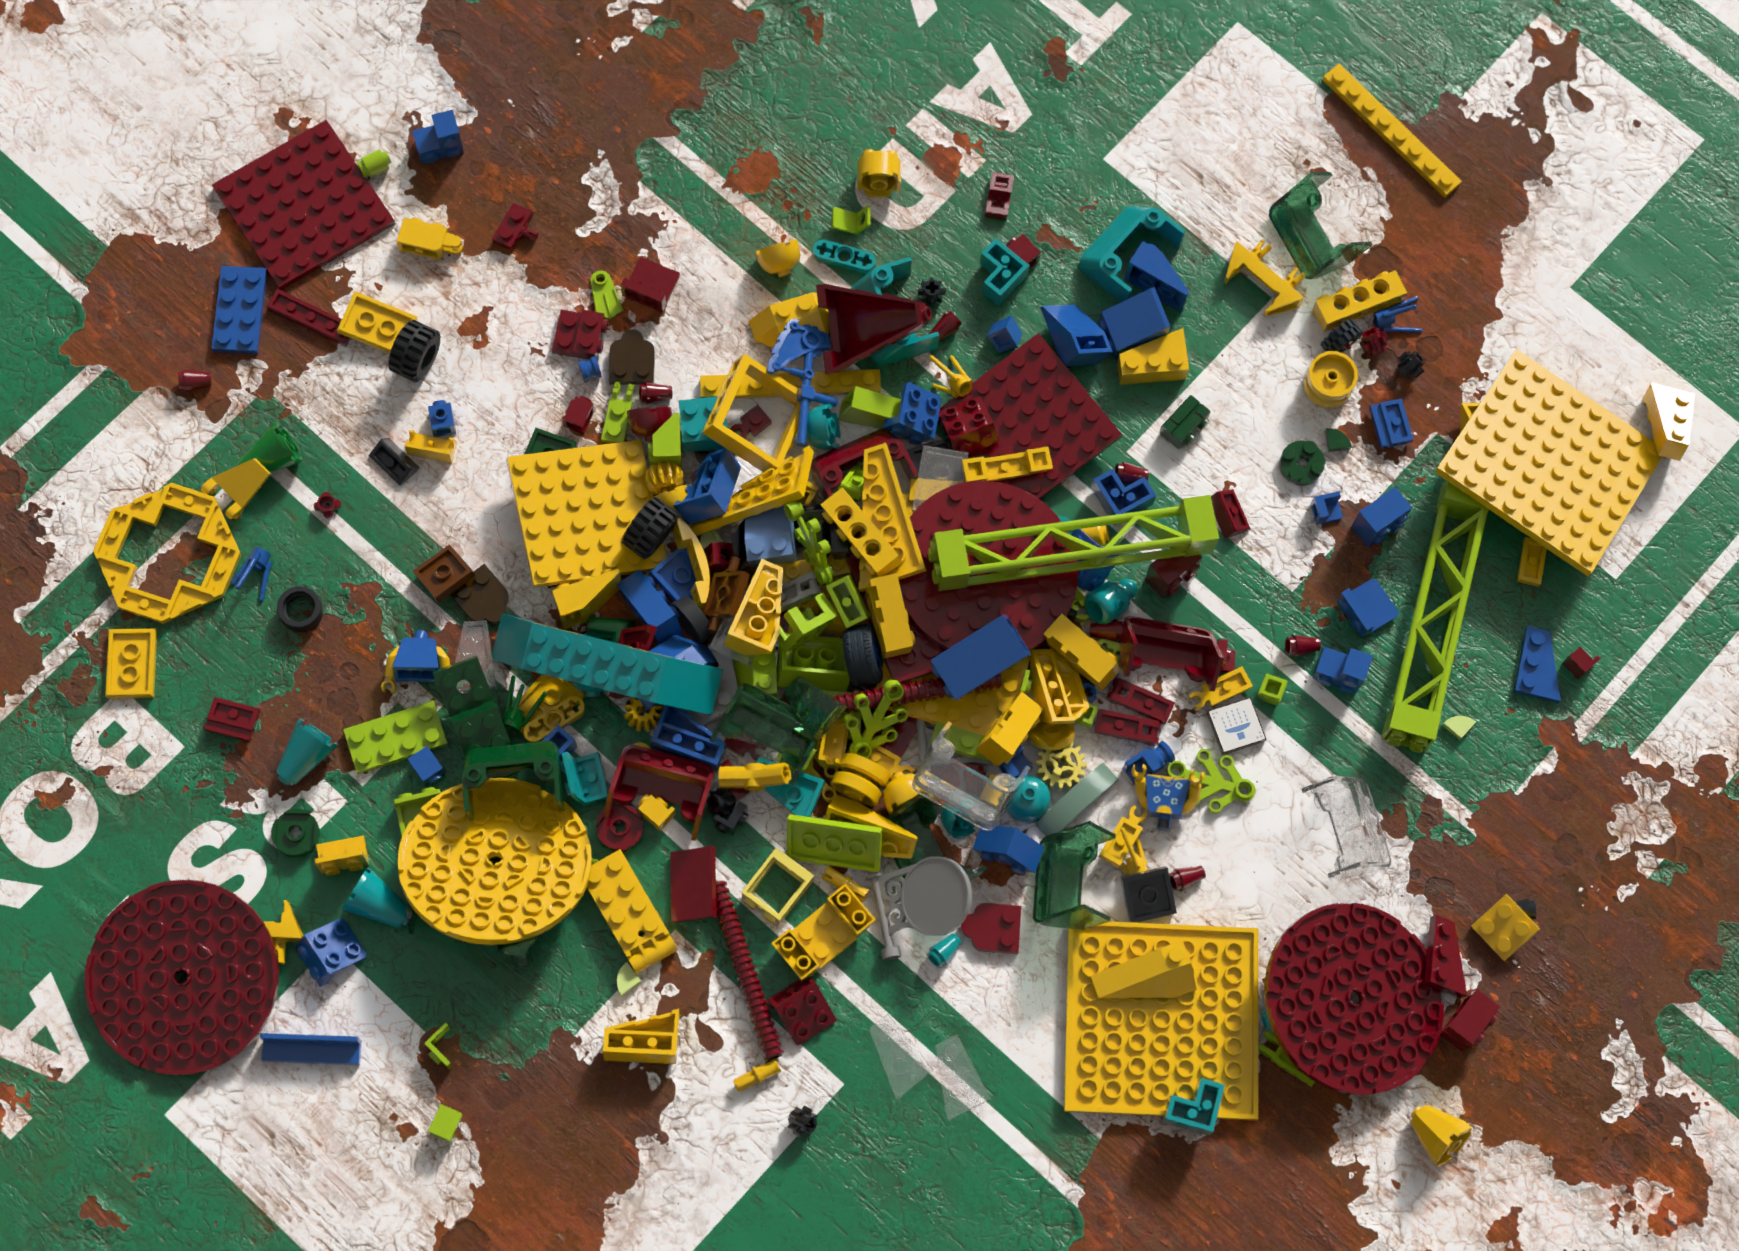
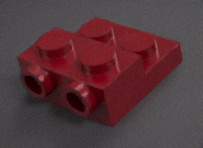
(580, 334)

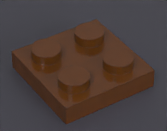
(444, 573)

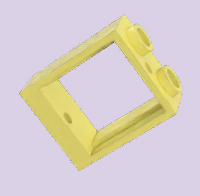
(790, 866)

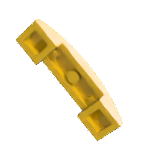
(1007, 466)
(687, 539)

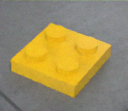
(1505, 927)

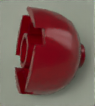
(647, 421)

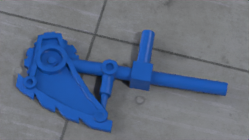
(797, 343)

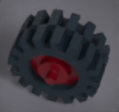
(1342, 337)

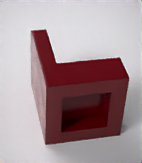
(1579, 662)

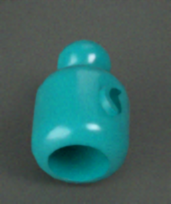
(1110, 600)

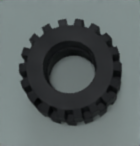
(414, 351)
(650, 528)

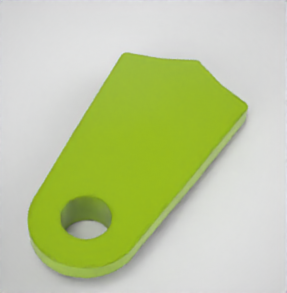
(605, 295)

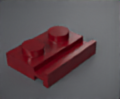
(232, 719)

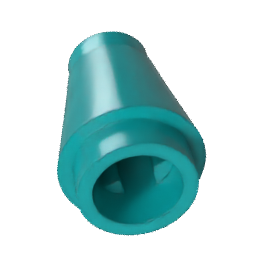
(943, 951)

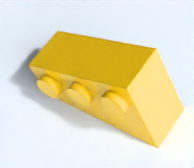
(1010, 729)
(644, 1040)

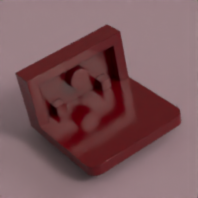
(969, 426)

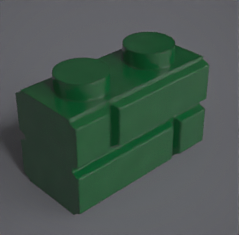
(1184, 422)

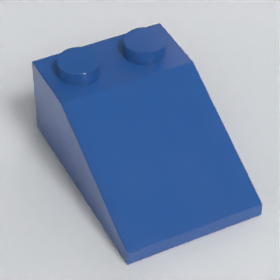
(1151, 269)

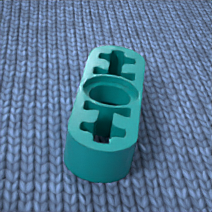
(839, 248)

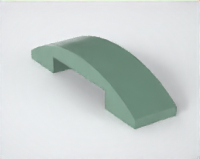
(1077, 800)

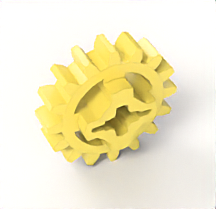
(1069, 768)

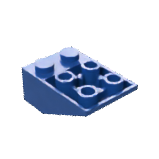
(1076, 335)

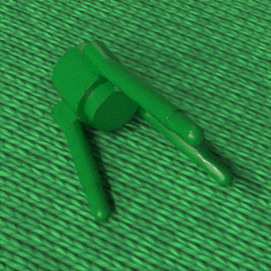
(513, 716)

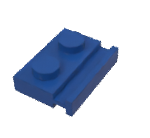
(1391, 423)

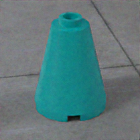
(303, 752)
(376, 901)

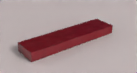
(307, 316)

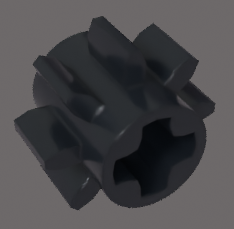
(937, 294)
(1411, 364)
(721, 802)
(802, 1121)

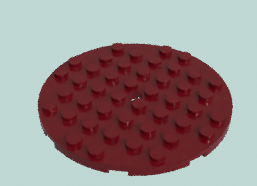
(1028, 602)
(135, 985)
(1309, 1007)

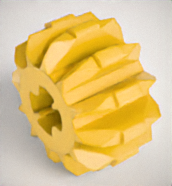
(664, 477)
(648, 719)

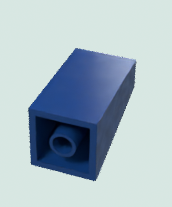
(980, 657)

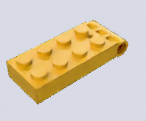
(629, 912)

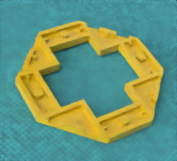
(186, 595)

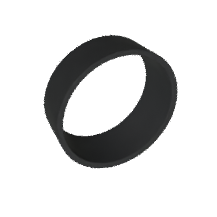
(692, 619)

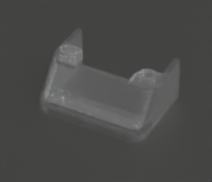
(964, 789)
(1354, 824)

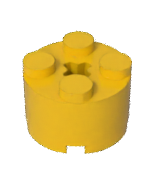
(879, 173)

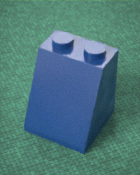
(1134, 322)

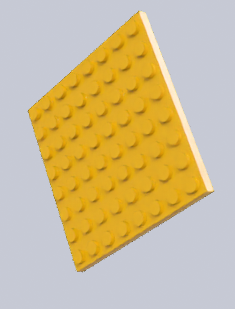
(1550, 462)
(1141, 1050)

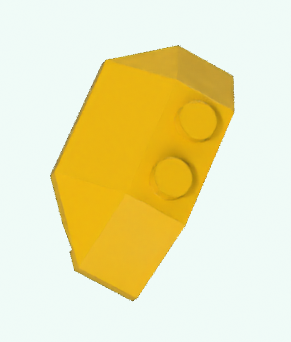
(771, 321)
(1056, 688)

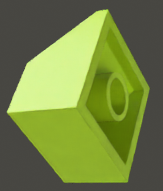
(667, 443)

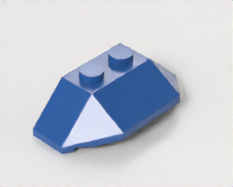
(683, 649)

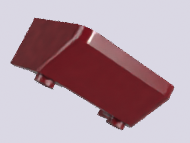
(828, 467)
(1170, 647)
(662, 776)

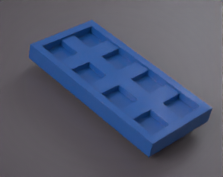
(239, 310)

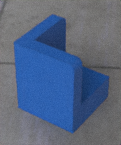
(1004, 334)
(1326, 508)
(1144, 757)
(1016, 764)

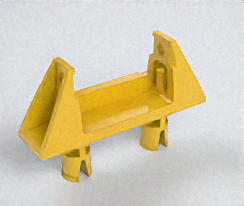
(1287, 296)
(285, 931)

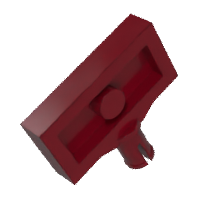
(514, 227)

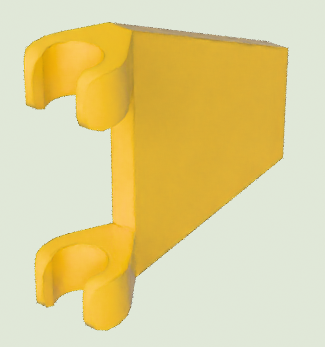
(239, 483)

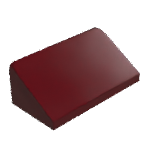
(1229, 513)

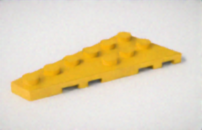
(764, 492)

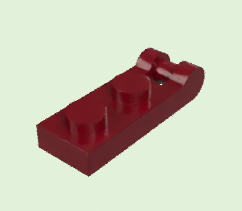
(1140, 700)
(1127, 727)

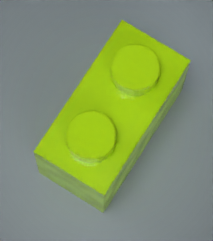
(848, 601)

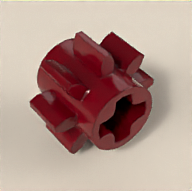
(1374, 341)

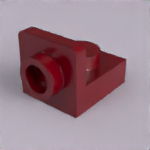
(1229, 656)

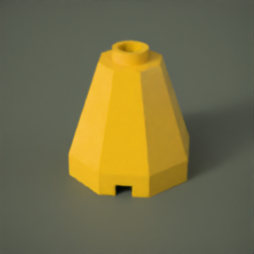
(1439, 1133)

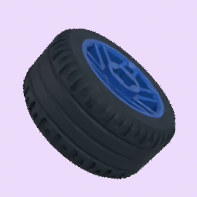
(862, 655)

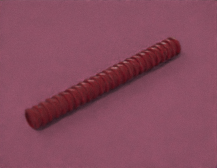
(911, 693)
(746, 973)

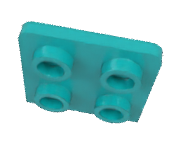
(585, 778)

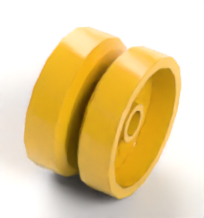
(1330, 379)
(860, 779)

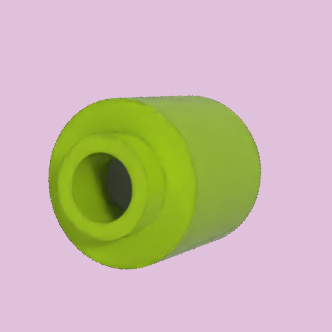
(374, 163)

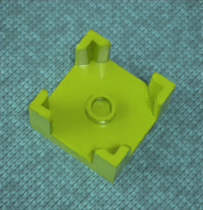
(806, 624)

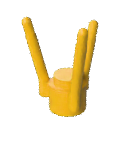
(959, 384)
(1136, 862)

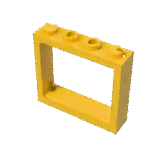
(734, 442)

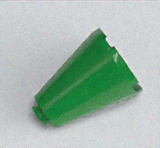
(273, 450)

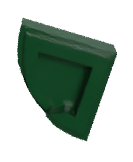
(1337, 440)

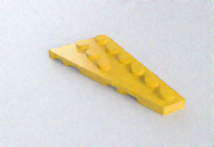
(888, 512)

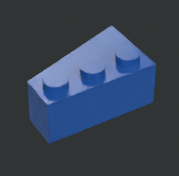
(711, 489)
(650, 605)
(686, 738)

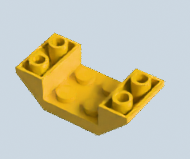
(824, 933)

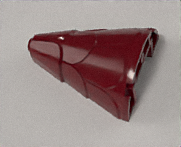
(866, 323)

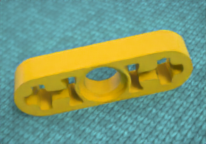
(572, 716)

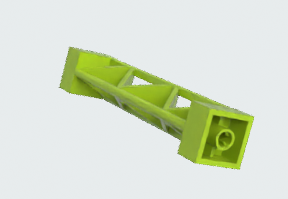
(1196, 536)
(1410, 724)

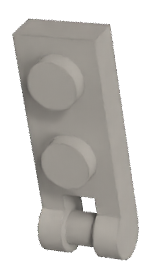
(794, 592)

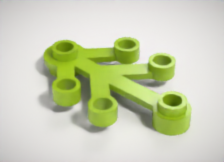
(815, 552)
(875, 722)
(1216, 781)

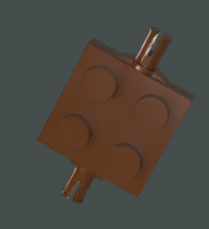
(725, 594)

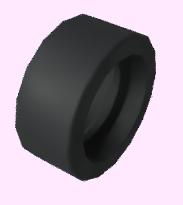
(287, 597)

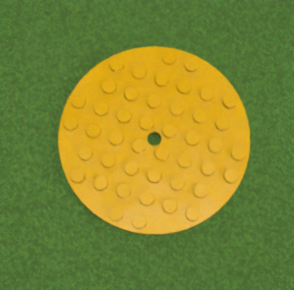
(467, 897)

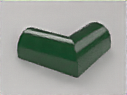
(608, 628)

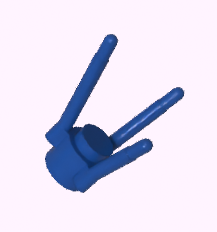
(1385, 318)
(256, 560)

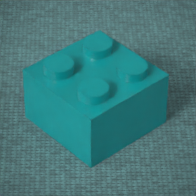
(693, 418)

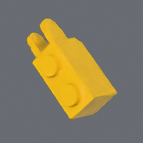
(427, 239)

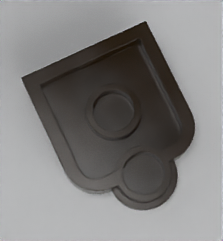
(631, 359)
(482, 596)

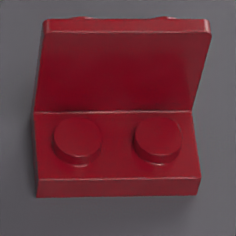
(650, 284)
(802, 1009)

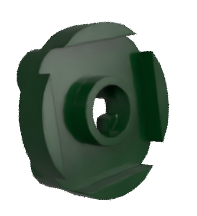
(1296, 473)
(287, 822)

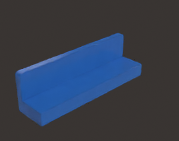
(311, 1049)

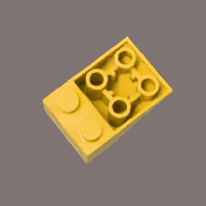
(585, 597)

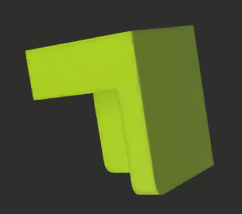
(445, 1123)

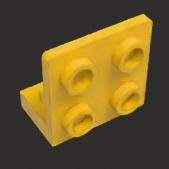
(342, 855)

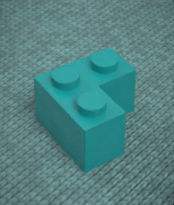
(1006, 271)
(1198, 1114)

